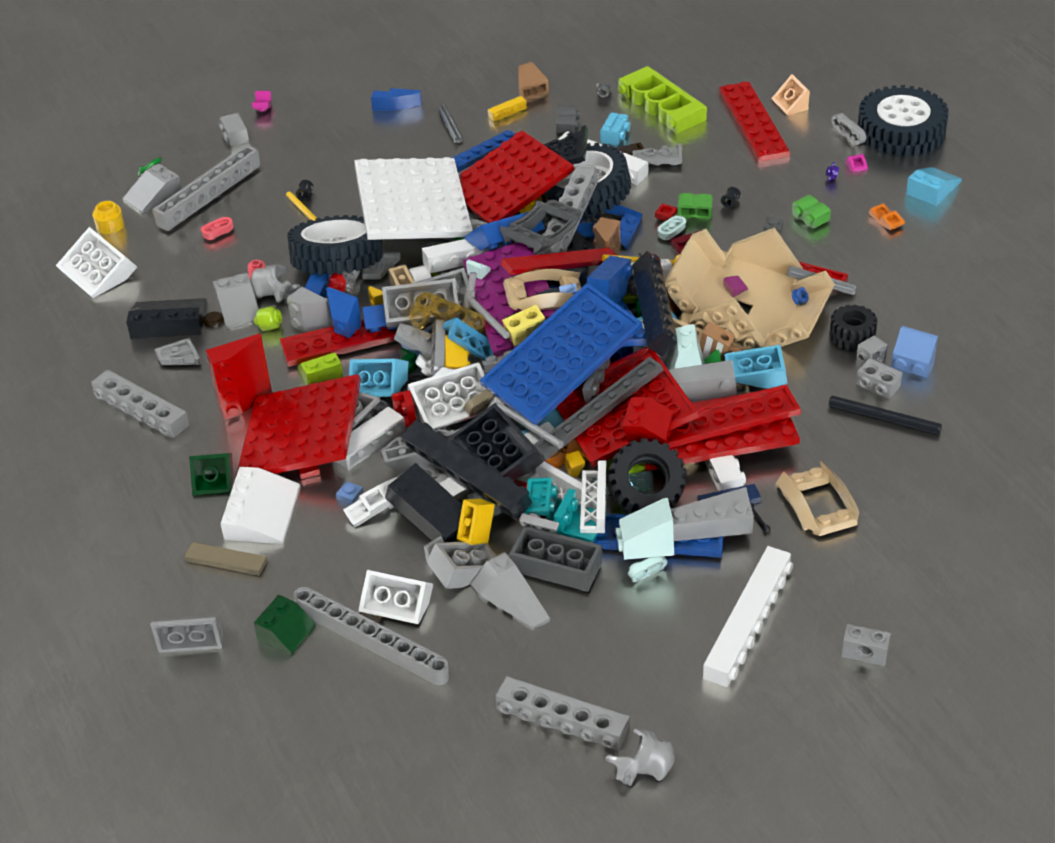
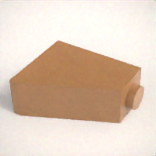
(532, 81)

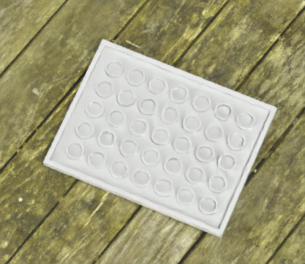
(412, 198)

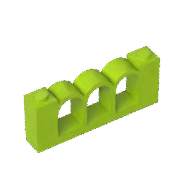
(661, 98)

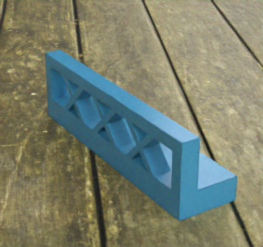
(471, 339)

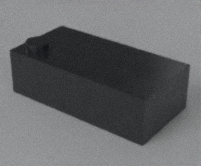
(425, 503)

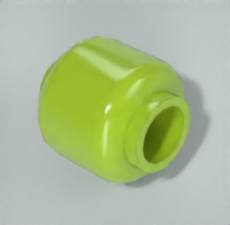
(268, 318)

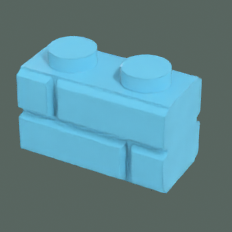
(614, 129)

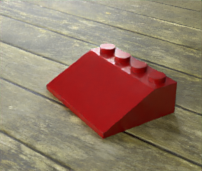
(239, 374)

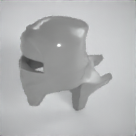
(268, 282)
(651, 758)

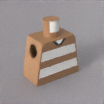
(717, 338)

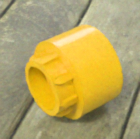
(108, 217)

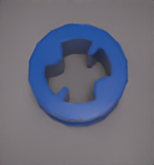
(800, 296)

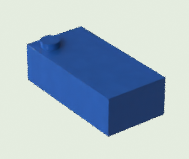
(612, 277)

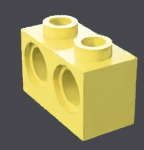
(523, 324)

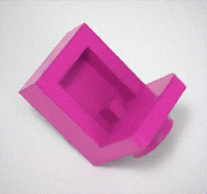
(262, 100)

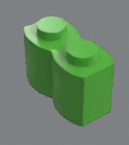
(695, 206)
(811, 211)

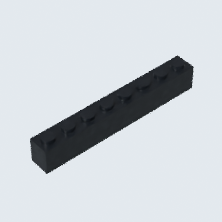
(654, 303)
(466, 469)

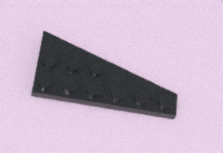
(571, 147)

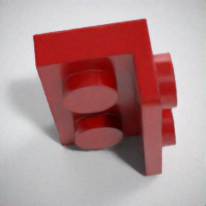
(404, 406)

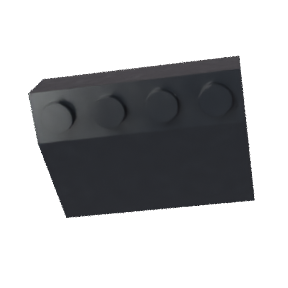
(166, 318)
(498, 443)

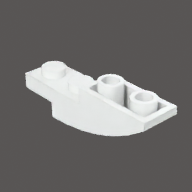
(369, 505)

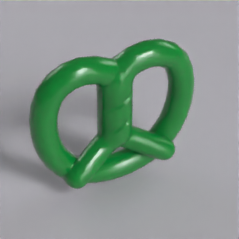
(149, 165)

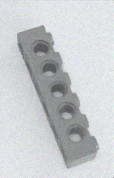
(140, 403)
(563, 713)

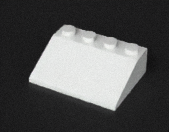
(95, 264)
(443, 397)
(259, 507)

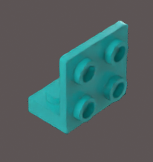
(543, 497)
(569, 516)

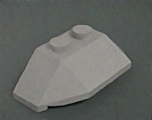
(401, 458)

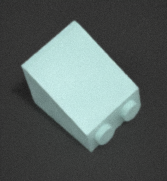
(686, 350)
(647, 532)

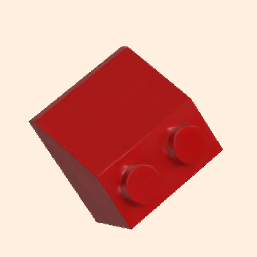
(647, 420)

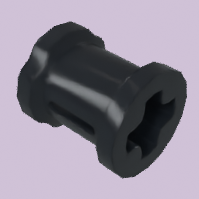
(302, 188)
(731, 198)

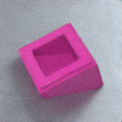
(856, 163)

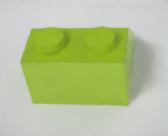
(321, 369)

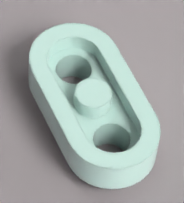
(671, 227)
(646, 568)

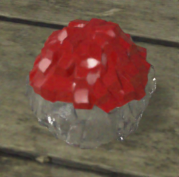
(343, 282)

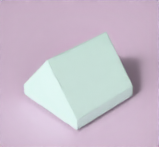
(479, 268)

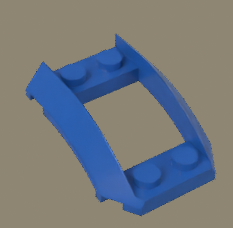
(627, 225)

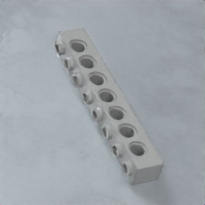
(206, 187)
(576, 195)

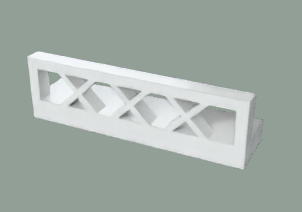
(562, 481)
(598, 487)

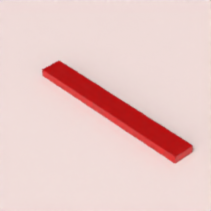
(560, 260)

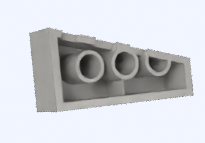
(714, 517)

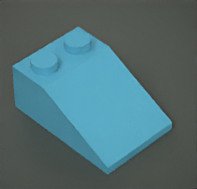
(931, 185)
(759, 366)

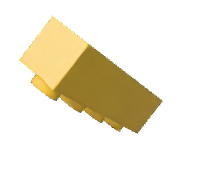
(507, 108)

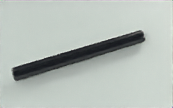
(885, 415)

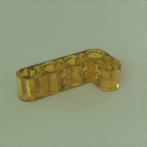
(453, 309)

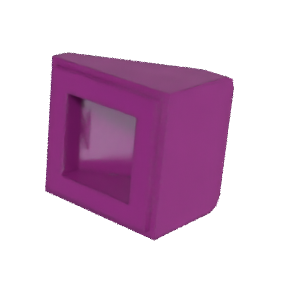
(734, 285)

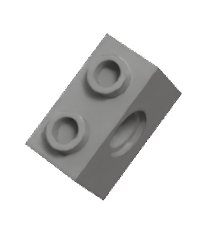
(866, 645)

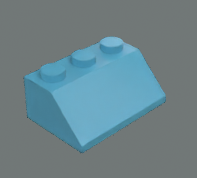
(380, 376)

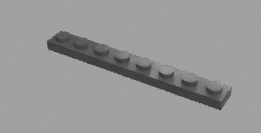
(600, 406)

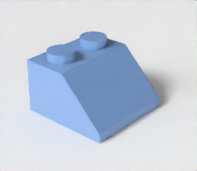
(914, 352)

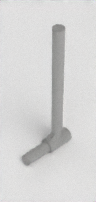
(470, 302)
(534, 428)

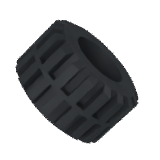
(852, 326)

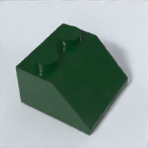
(211, 473)
(283, 625)

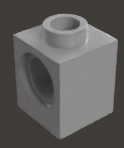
(873, 349)

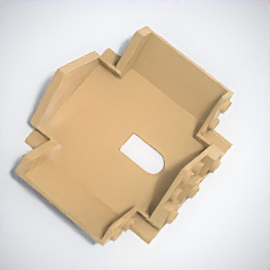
(762, 265)

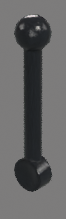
(766, 528)

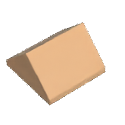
(792, 96)

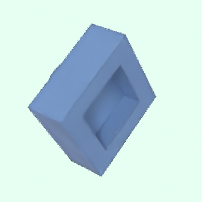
(349, 493)

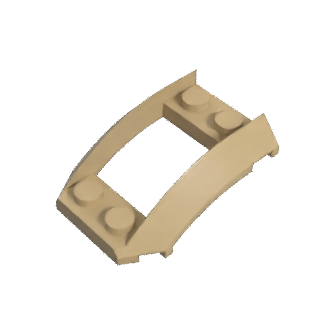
(517, 295)
(824, 524)

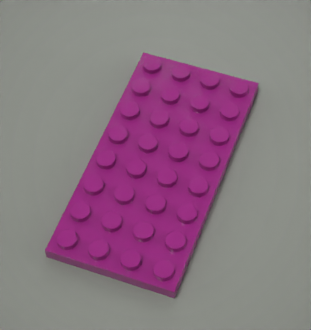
(492, 295)

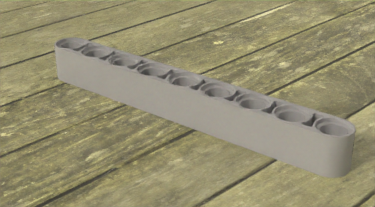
(373, 636)

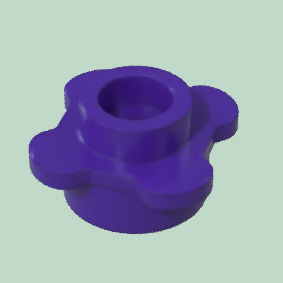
(832, 172)

